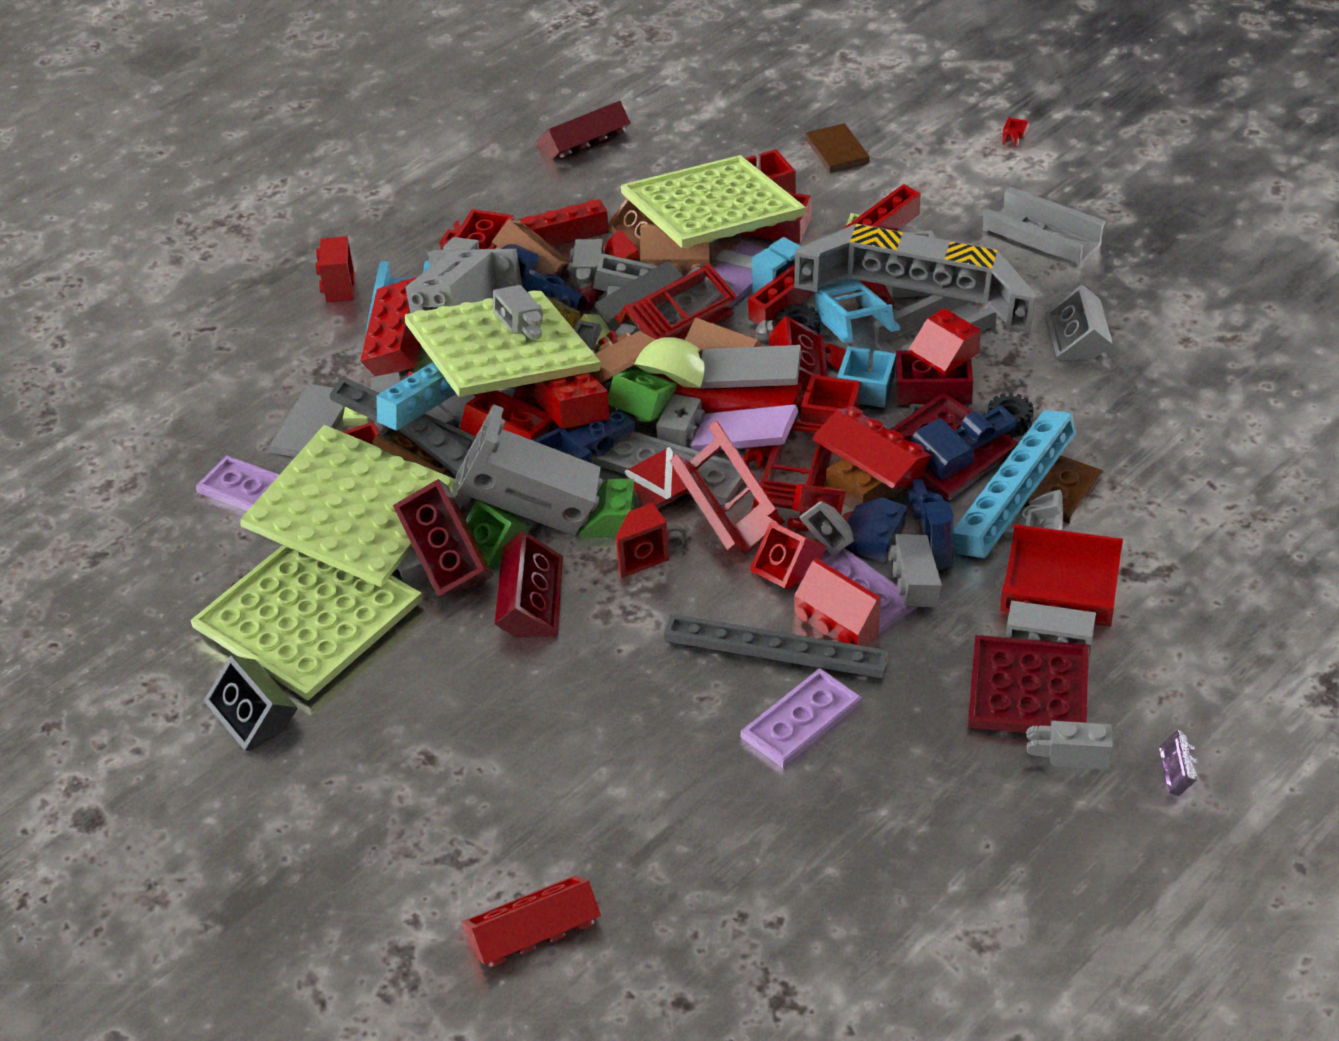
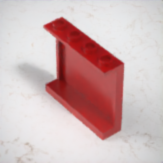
(1063, 571)

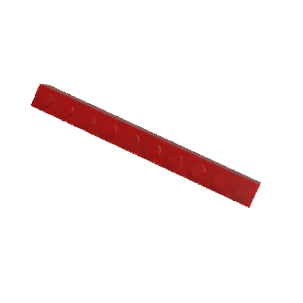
(889, 213)

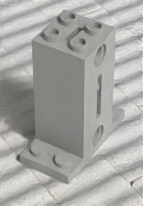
(463, 277)
(527, 478)

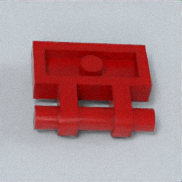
(809, 495)

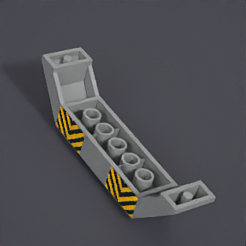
(918, 265)

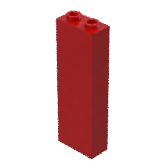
(742, 398)

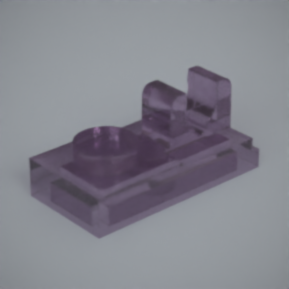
(1178, 763)

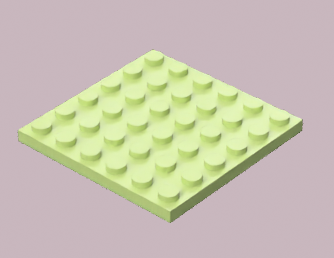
(712, 201)
(484, 356)
(340, 505)
(303, 618)

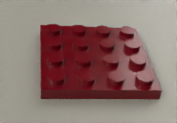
(984, 457)
(1027, 683)

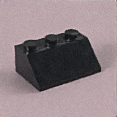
(249, 702)

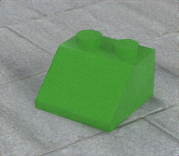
(640, 393)
(614, 503)
(493, 529)

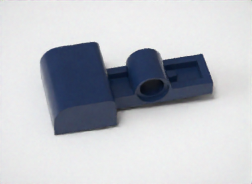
(549, 284)
(594, 436)
(955, 449)
(935, 521)

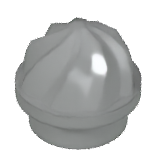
(763, 330)
(676, 537)

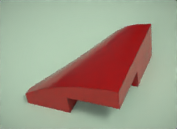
(621, 246)

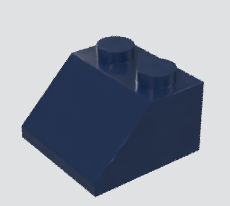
(875, 527)

